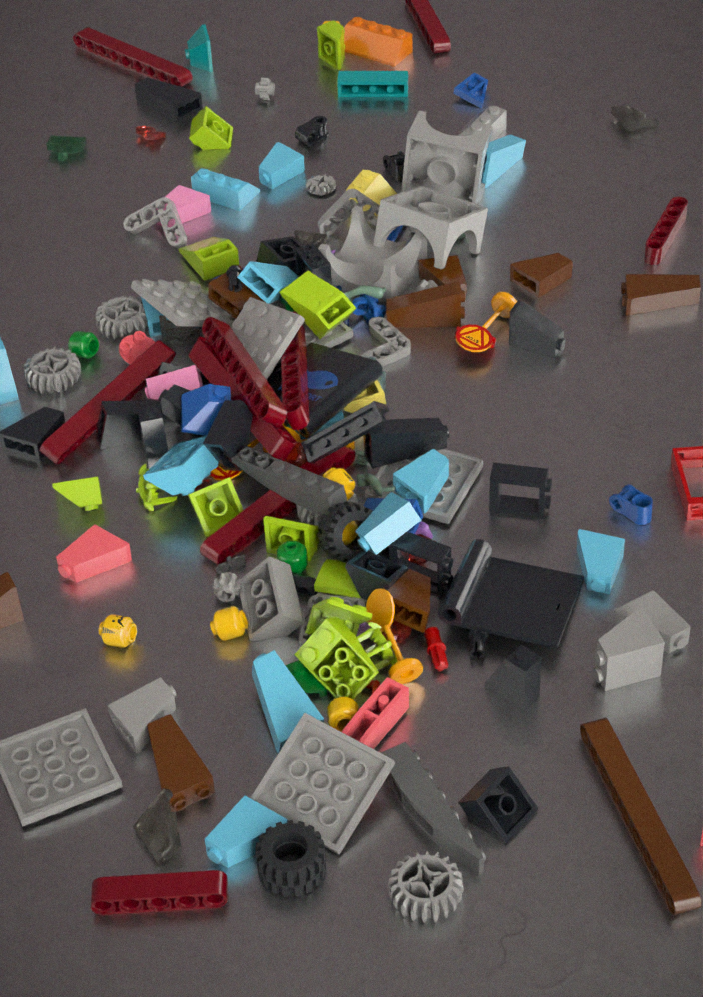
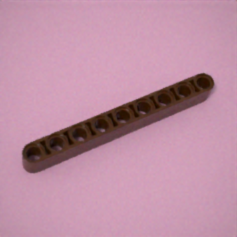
(640, 817)

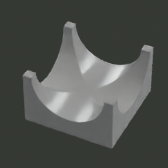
(445, 160)
(436, 215)
(366, 264)

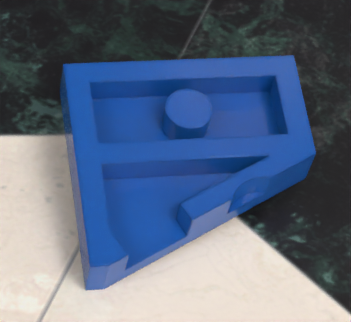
(472, 89)

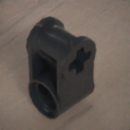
(312, 131)
(395, 165)

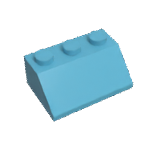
(224, 189)

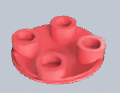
(134, 346)

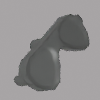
(237, 562)

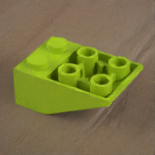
(211, 256)
(318, 303)
(337, 659)

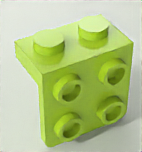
(334, 607)

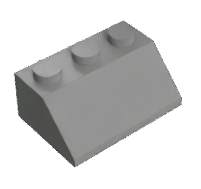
(490, 116)
(270, 600)

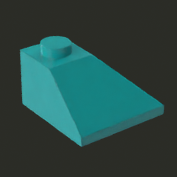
(200, 50)

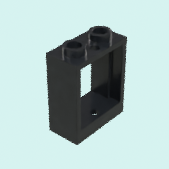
(311, 259)
(519, 476)
(428, 550)

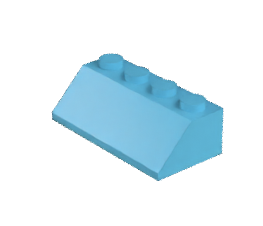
(182, 467)

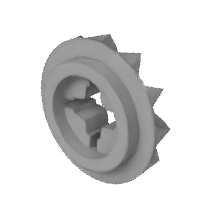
(321, 184)

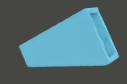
(501, 156)
(267, 279)
(280, 697)

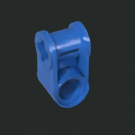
(633, 505)

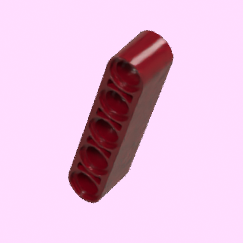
(665, 230)
(159, 892)

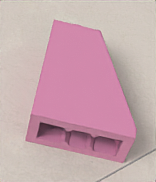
(189, 204)
(187, 378)

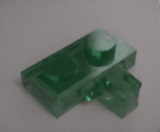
(65, 145)

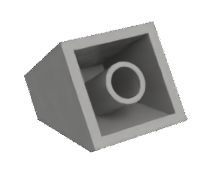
(629, 652)

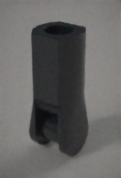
(304, 584)

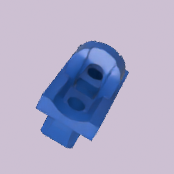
(368, 307)

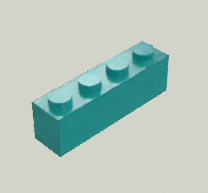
(372, 83)

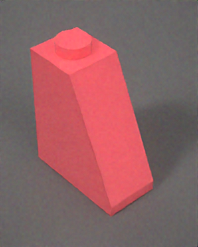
(93, 554)

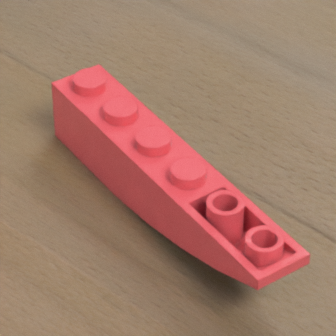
(379, 713)

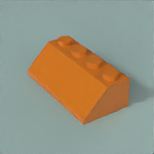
(377, 41)

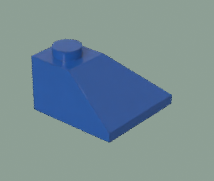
(201, 407)

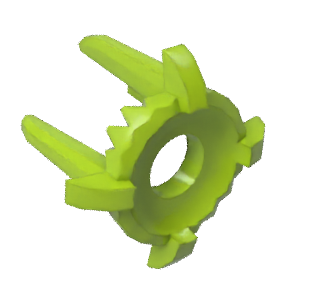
(148, 492)
(380, 645)

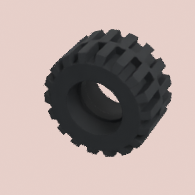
(333, 528)
(295, 875)

